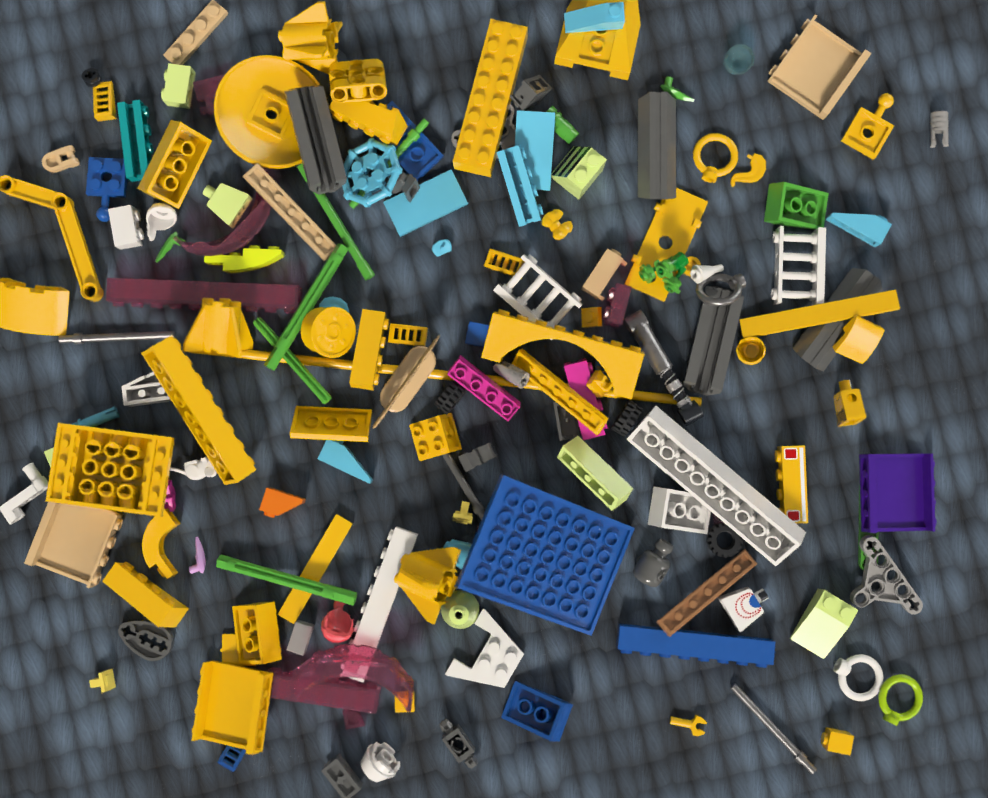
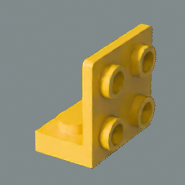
(435, 436)

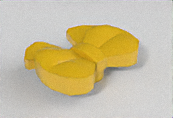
(559, 230)

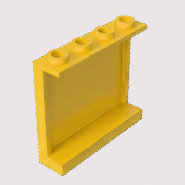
(232, 705)

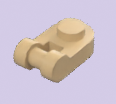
(53, 160)

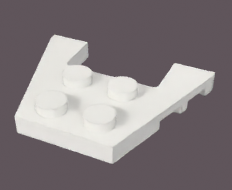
(496, 659)

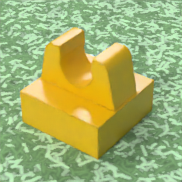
(599, 383)

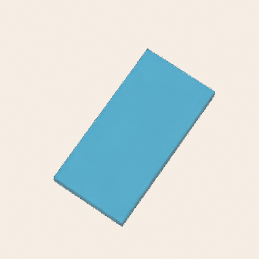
(536, 136)
(433, 200)

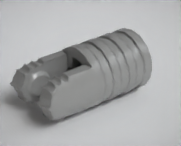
(938, 125)
(512, 374)

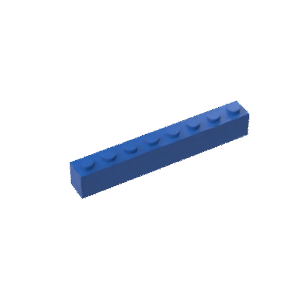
(696, 644)

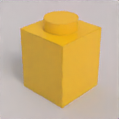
(837, 741)

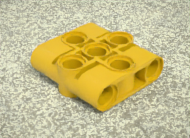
(357, 80)

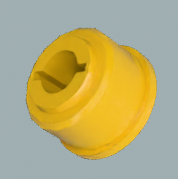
(328, 331)

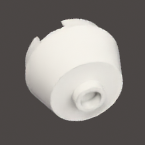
(379, 762)

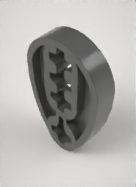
(145, 649)

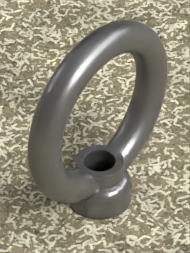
(736, 283)

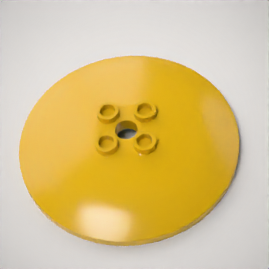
(242, 105)

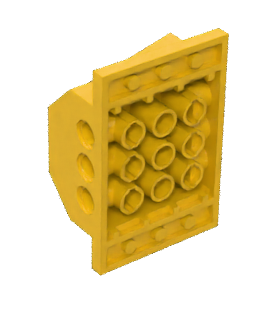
(110, 469)

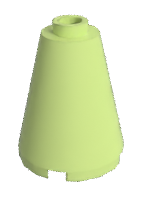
(463, 602)

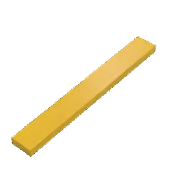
(820, 314)

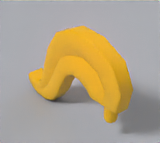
(757, 170)

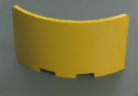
(33, 310)

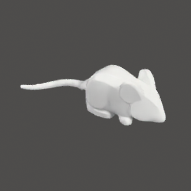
(197, 469)

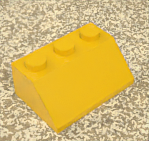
(257, 633)

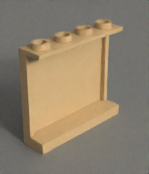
(817, 68)
(75, 541)

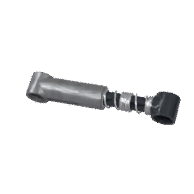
(639, 327)

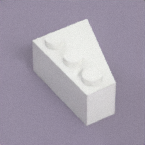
(144, 391)

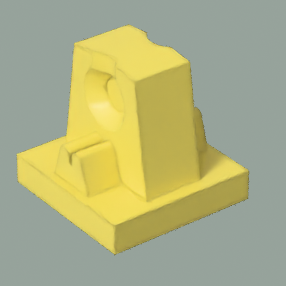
(463, 516)
(105, 681)

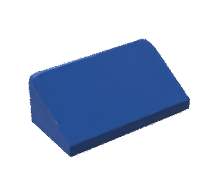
(476, 334)

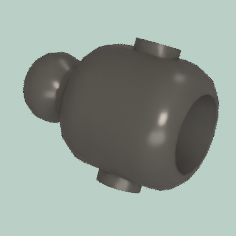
(653, 565)

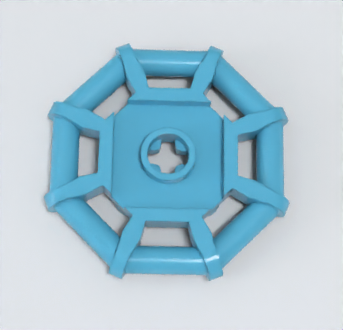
(371, 162)

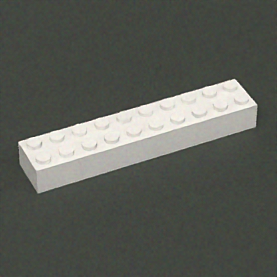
(716, 486)

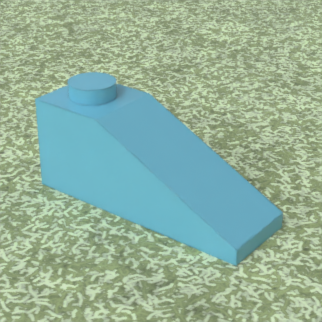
(595, 18)
(866, 227)
(342, 458)

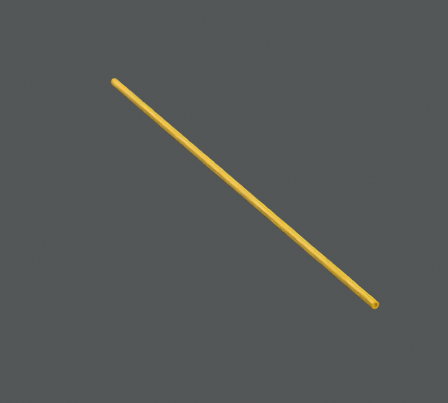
(436, 374)

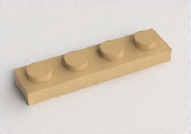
(196, 33)

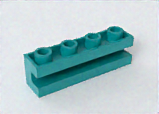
(135, 138)

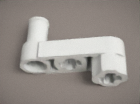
(12, 508)

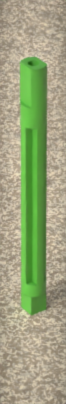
(306, 306)
(285, 579)

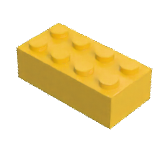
(174, 164)

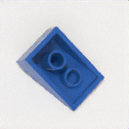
(537, 711)

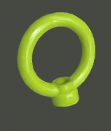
(892, 716)

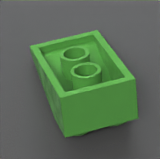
(795, 206)

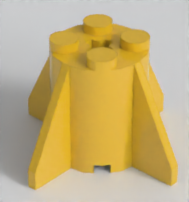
(311, 38)
(219, 328)
(429, 579)

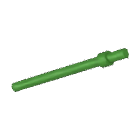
(413, 135)

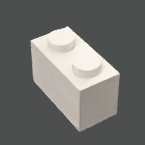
(126, 227)

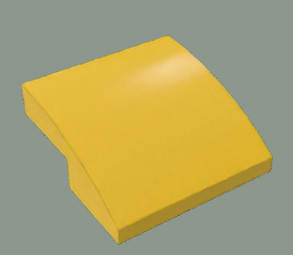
(859, 339)

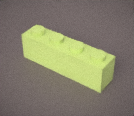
(595, 473)

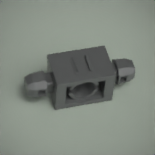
(450, 732)

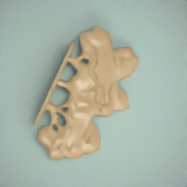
(407, 379)

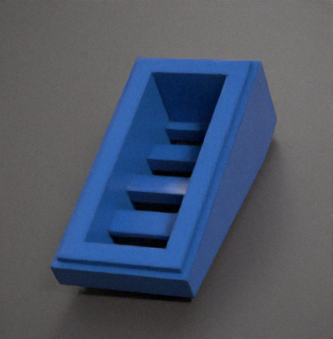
(230, 765)

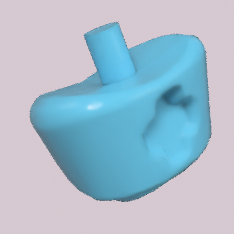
(441, 247)

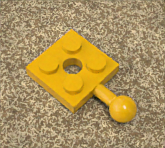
(866, 120)

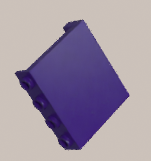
(897, 492)

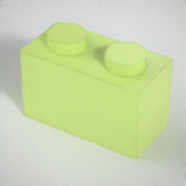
(178, 86)

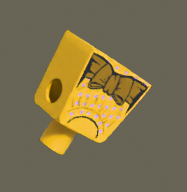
(848, 405)

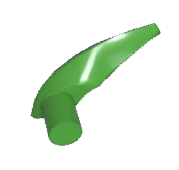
(675, 93)
(167, 246)

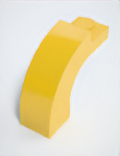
(154, 543)

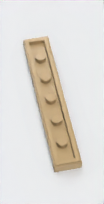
(290, 211)

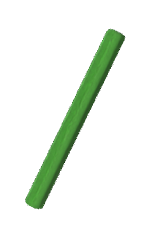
(294, 362)

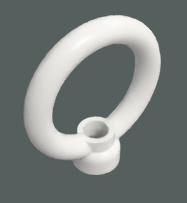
(843, 668)

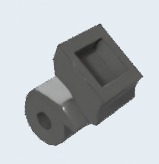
(407, 184)
(477, 457)

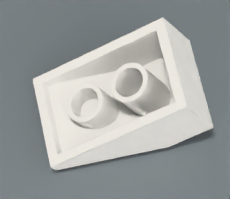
(678, 511)

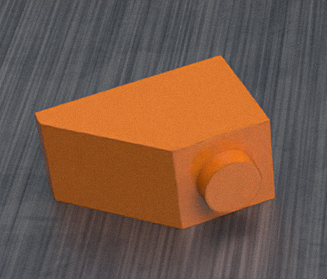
(279, 502)

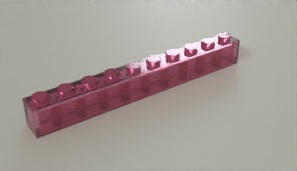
(190, 293)

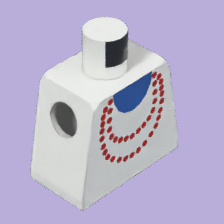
(743, 606)

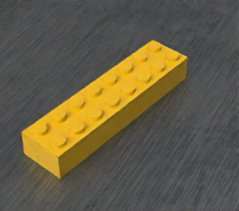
(490, 98)
(199, 410)

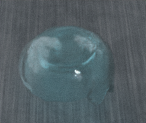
(738, 59)

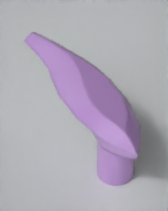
(200, 558)

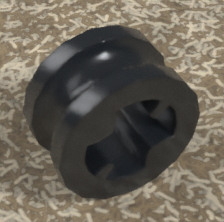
(91, 82)

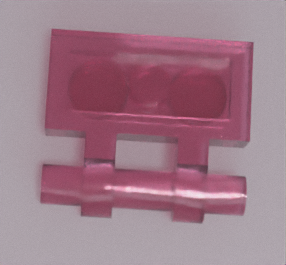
(206, 91)

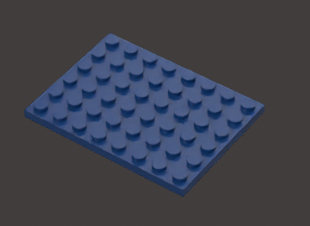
(544, 556)

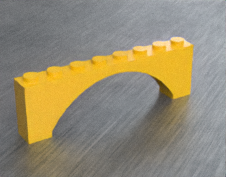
(619, 362)

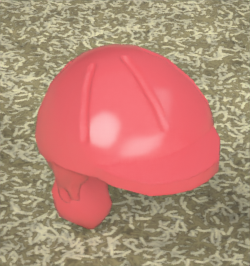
(337, 624)

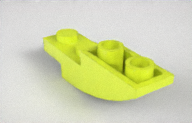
(252, 259)

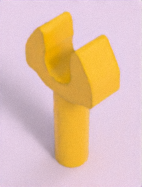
(689, 724)

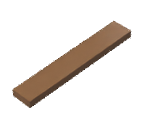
(706, 593)

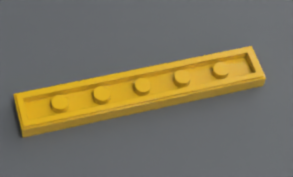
(561, 392)
(316, 566)

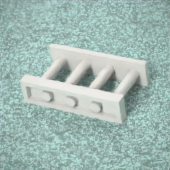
(817, 257)
(519, 304)

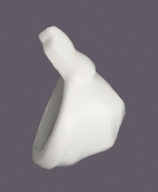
(159, 217)

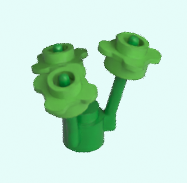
(665, 269)

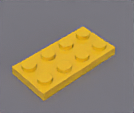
(331, 423)

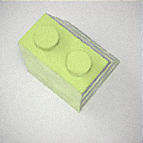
(579, 170)

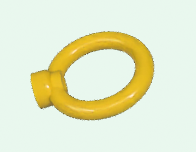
(711, 173)

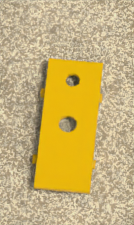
(676, 219)

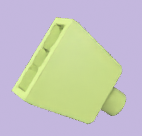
(227, 203)

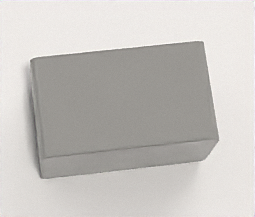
(300, 637)

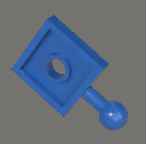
(97, 187)

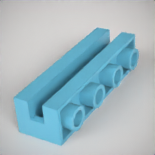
(519, 186)

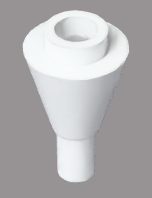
(702, 272)

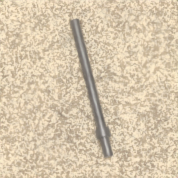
(80, 338)
(799, 756)

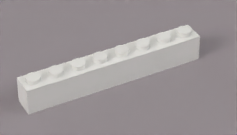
(384, 590)

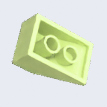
(823, 623)

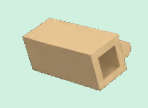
(602, 273)

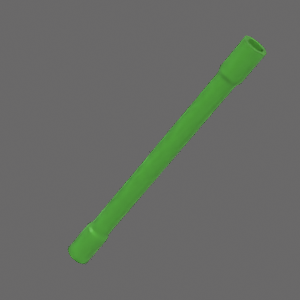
(362, 264)

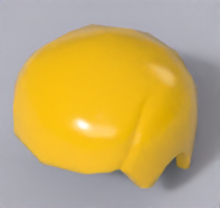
(750, 350)

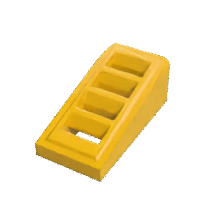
(105, 115)
(490, 257)
(423, 337)

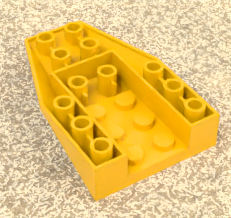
(601, 49)

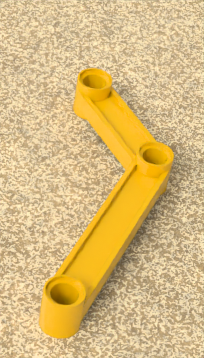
(69, 226)

